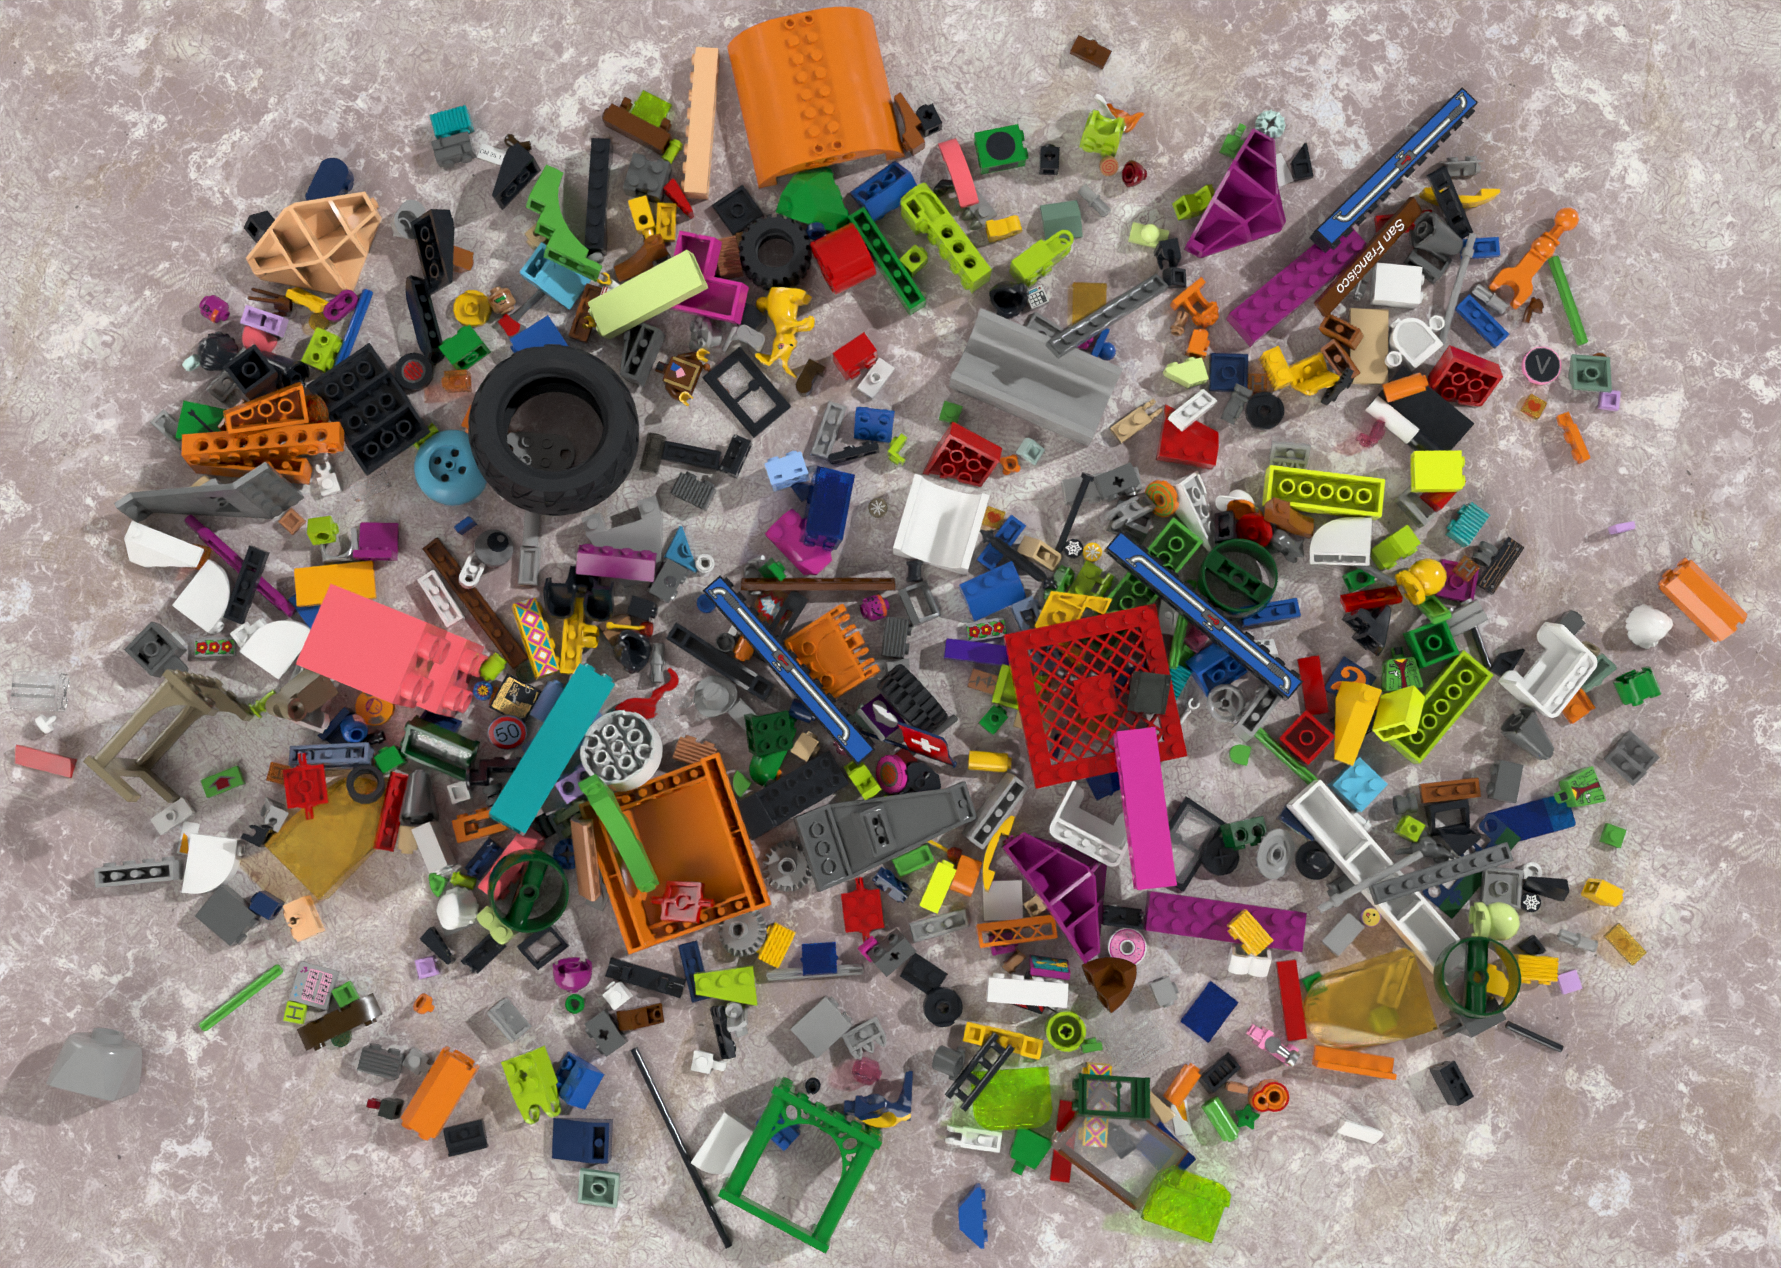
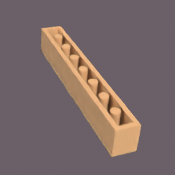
(701, 125)

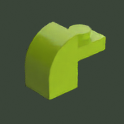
(1193, 204)
(862, 779)

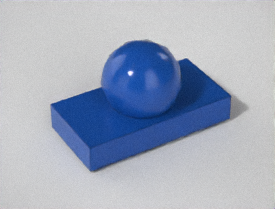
(1103, 349)

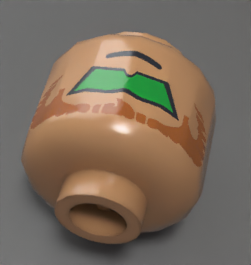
(501, 300)

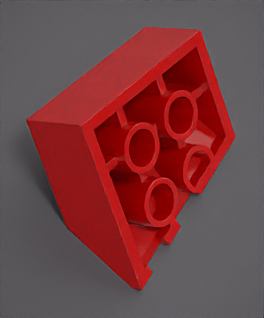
(1464, 377)
(1191, 447)
(963, 456)

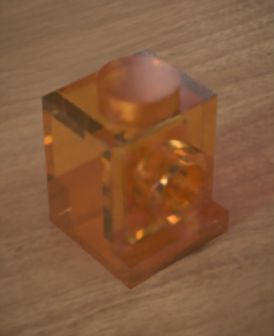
(452, 376)

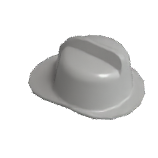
(405, 214)

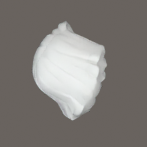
(1647, 626)
(457, 908)

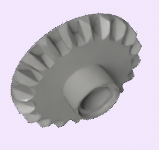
(1275, 853)
(773, 869)
(751, 937)

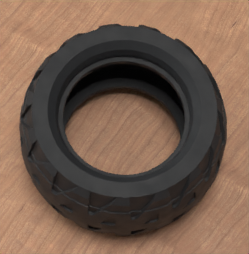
(545, 371)

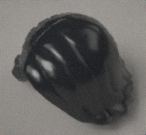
(1009, 298)
(216, 351)
(632, 651)

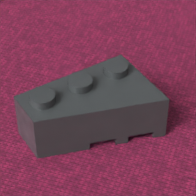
(640, 352)

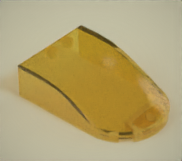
(334, 843)
(1370, 1003)

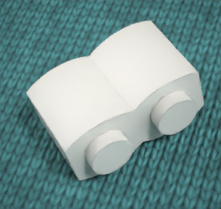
(1241, 963)

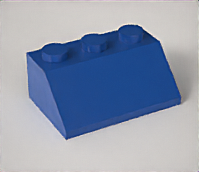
(884, 190)
(992, 591)
(1213, 668)

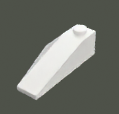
(1193, 508)
(154, 548)

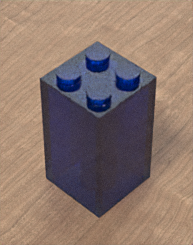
(826, 508)

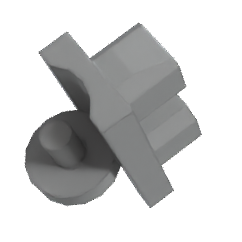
(737, 1018)

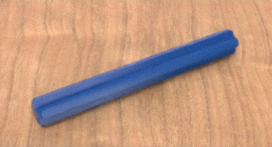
(354, 325)

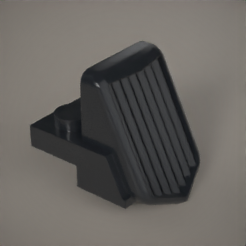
(1370, 628)

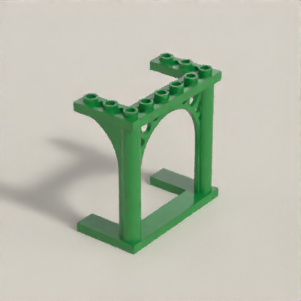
(867, 1142)

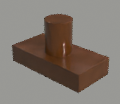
(1090, 52)

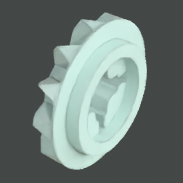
(1279, 123)

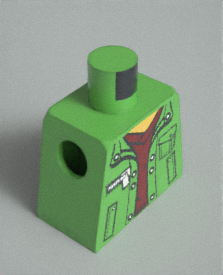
(1400, 672)
(1580, 788)

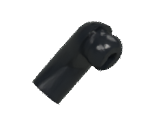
(942, 187)

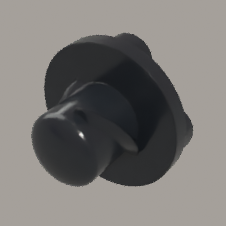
(1313, 861)

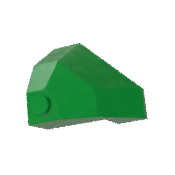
(814, 198)

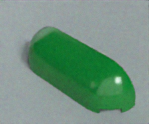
(766, 766)

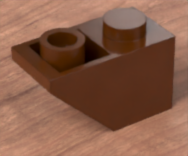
(640, 1016)

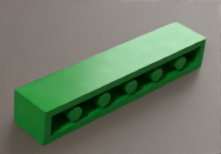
(888, 262)

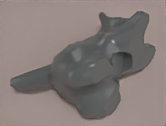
(1285, 544)
(1428, 848)

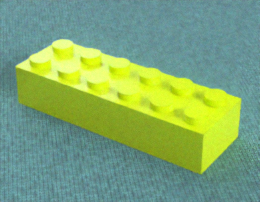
(1325, 492)

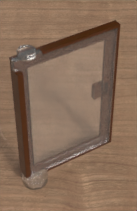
(1119, 1154)

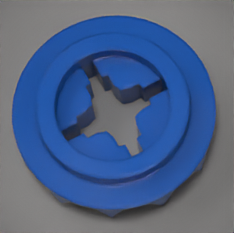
(562, 860)

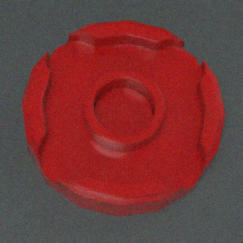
(1254, 528)

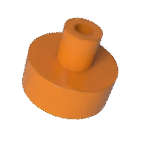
(423, 1004)

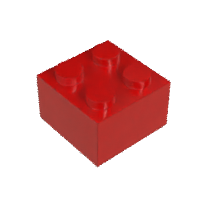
(855, 357)
(1306, 737)

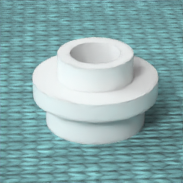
(705, 557)

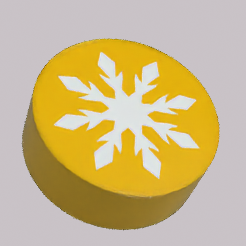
(1092, 552)

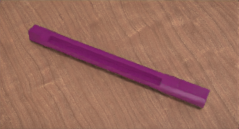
(236, 562)

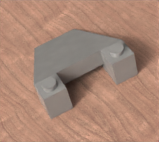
(637, 535)

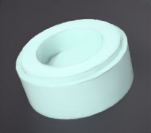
(191, 363)

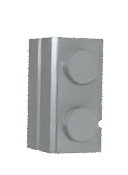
(1466, 617)

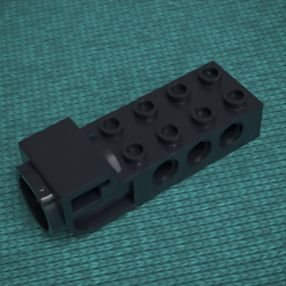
(791, 795)

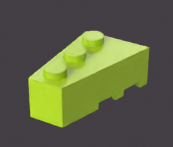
(728, 984)

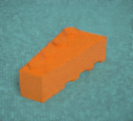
(272, 410)

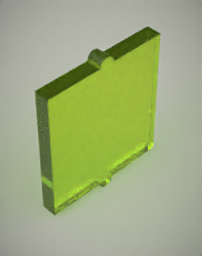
(651, 108)

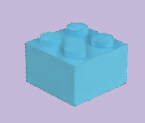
(1357, 785)

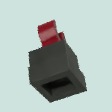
(388, 1107)

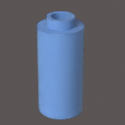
(547, 700)

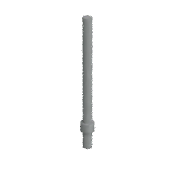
(1467, 253)
(1337, 899)

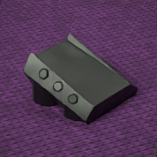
(1148, 692)

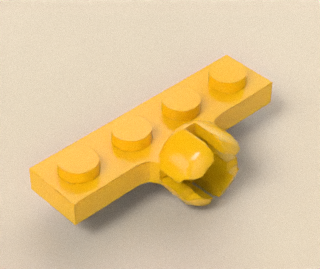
(576, 638)

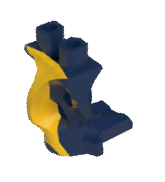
(878, 1111)

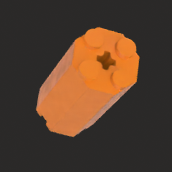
(1702, 600)
(439, 1093)

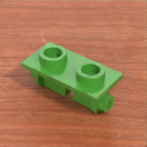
(1064, 578)

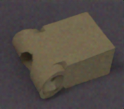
(301, 696)

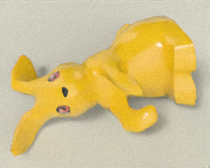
(782, 309)

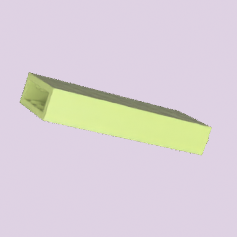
(647, 295)

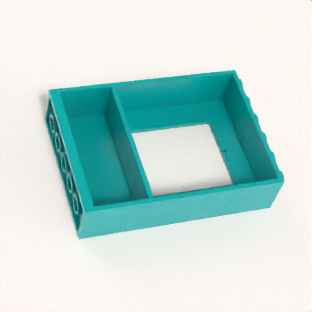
(551, 749)

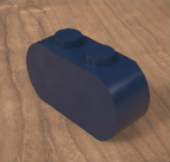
(330, 180)

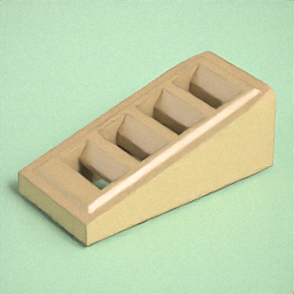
(1161, 1110)

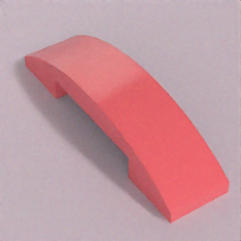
(959, 173)

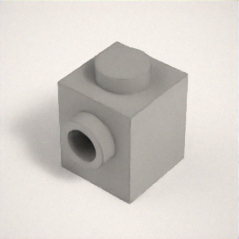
(1164, 991)

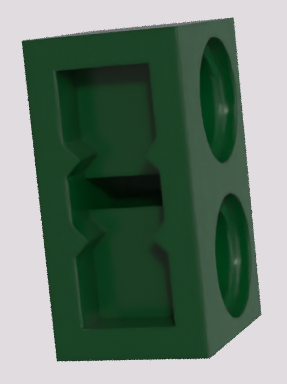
(1244, 831)

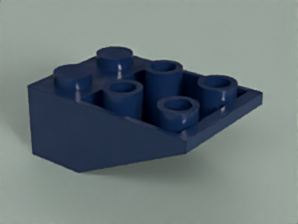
(582, 1140)

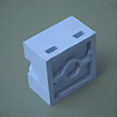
(787, 470)

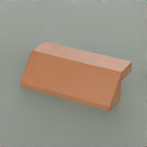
(585, 857)

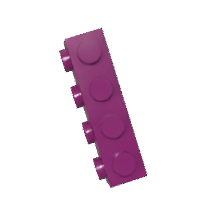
(616, 563)

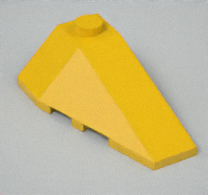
(1353, 713)

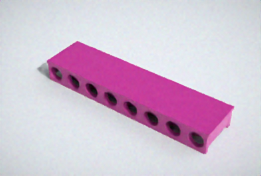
(1144, 808)

